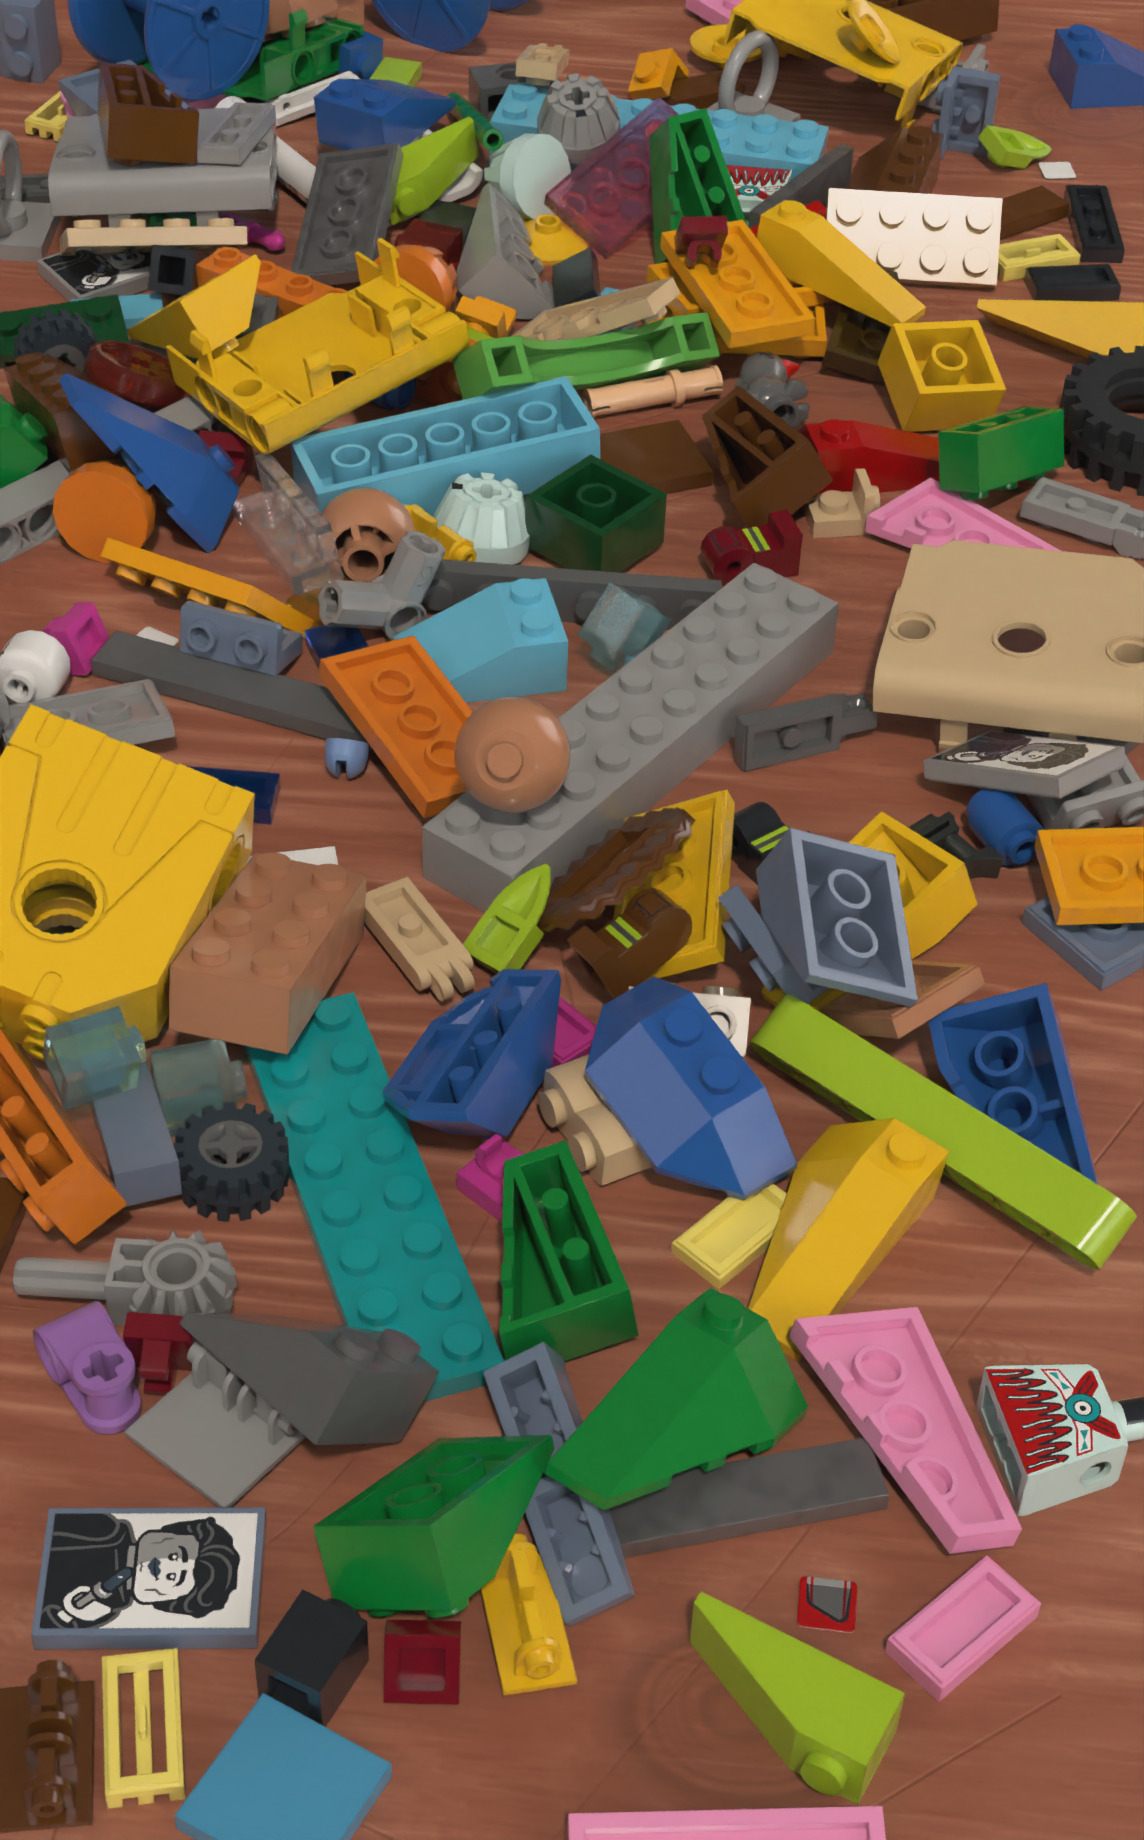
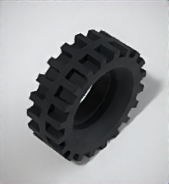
(1095, 423)

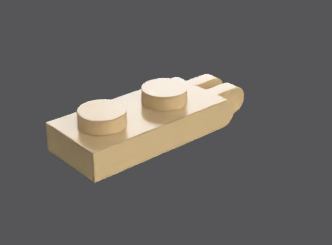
(542, 63)
(418, 939)

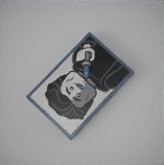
(150, 1578)

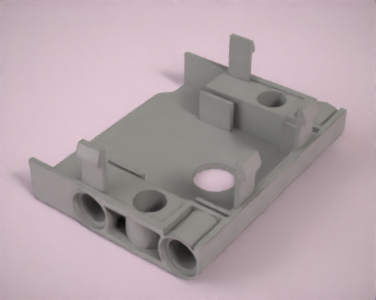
(91, 184)

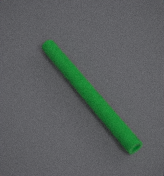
(485, 132)

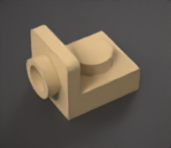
(840, 512)

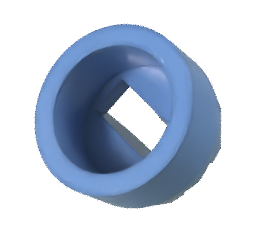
(345, 752)

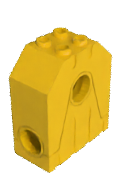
(113, 848)

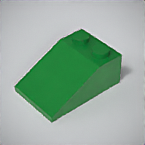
(432, 1525)

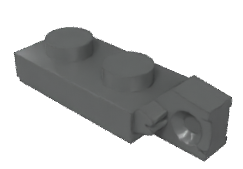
(799, 729)

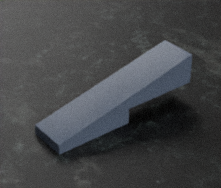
(138, 1143)
(570, 1532)

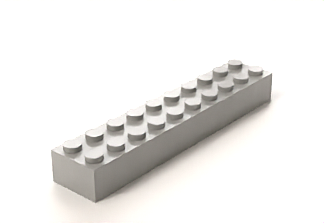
(642, 732)

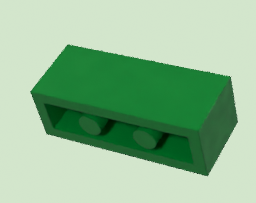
(1001, 450)

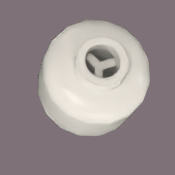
(33, 665)

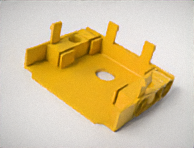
(824, 30)
(281, 376)

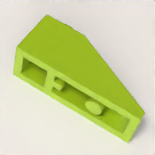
(431, 167)
(807, 1705)

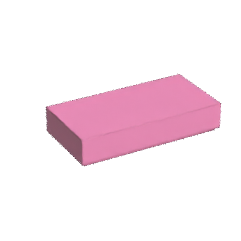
(962, 1628)

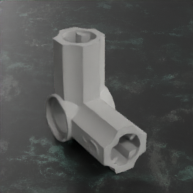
(390, 600)

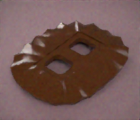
(614, 867)

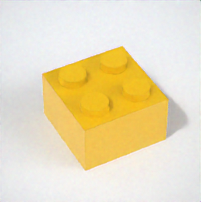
(940, 374)

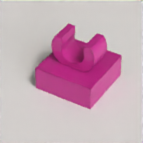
(80, 634)
(484, 1175)

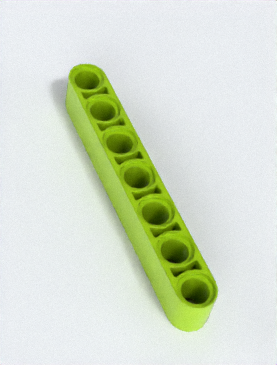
(982, 1153)

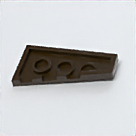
(857, 343)

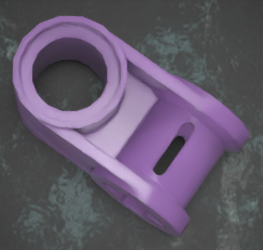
(91, 1367)

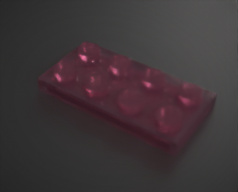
(612, 188)

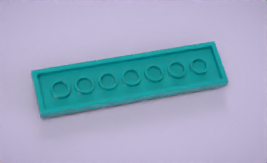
(372, 1198)

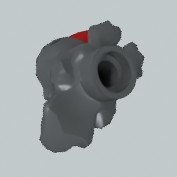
(765, 379)

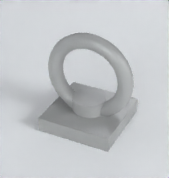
(758, 103)
(24, 226)

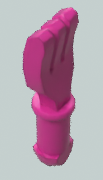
(256, 234)

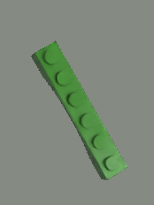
(588, 362)

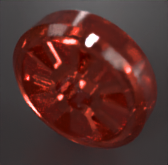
(133, 373)

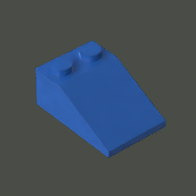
(1096, 69)
(375, 113)

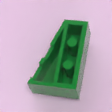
(688, 175)
(558, 1261)

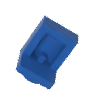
(361, 55)

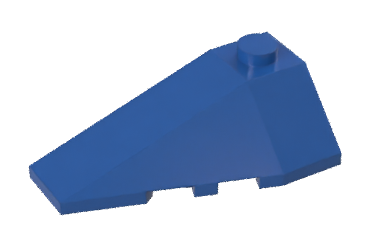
(173, 459)
(1015, 1068)

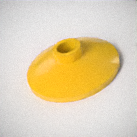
(871, 31)
(709, 45)
(553, 239)

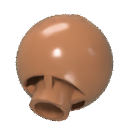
(367, 530)
(512, 754)

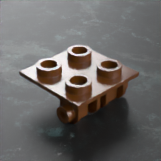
(46, 1751)

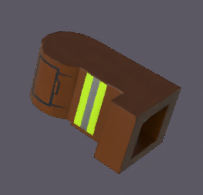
(633, 942)

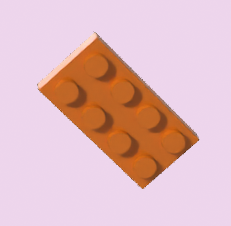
(404, 714)

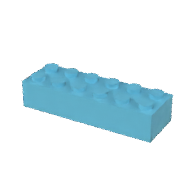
(416, 455)

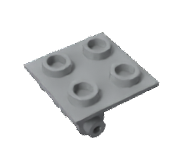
(215, 1431)

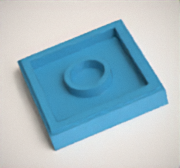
(284, 1782)

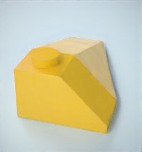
(842, 1218)

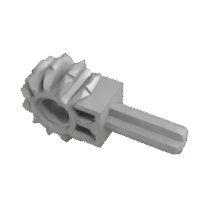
(140, 1277)

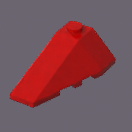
(890, 456)

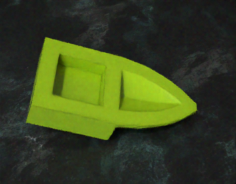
(1012, 147)
(509, 925)

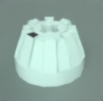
(527, 171)
(488, 516)

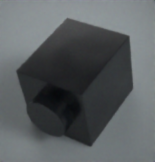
(173, 270)
(313, 1656)

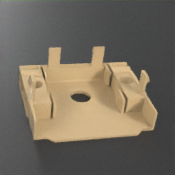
(946, 655)

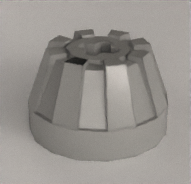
(579, 116)

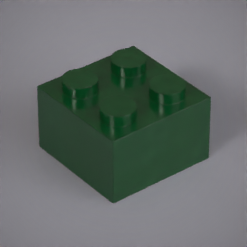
(595, 517)

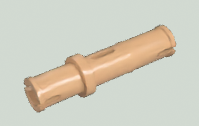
(671, 389)

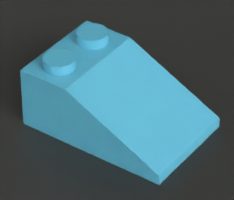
(499, 642)

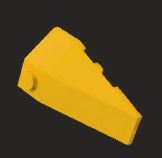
(827, 262)
(215, 309)
(1072, 325)
(932, 889)

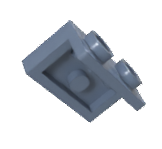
(967, 107)
(237, 638)
(771, 964)

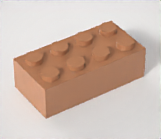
(267, 952)

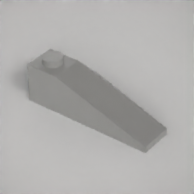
(500, 262)

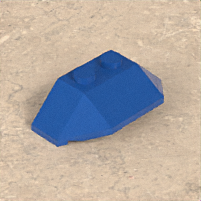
(482, 1057)
(686, 1092)

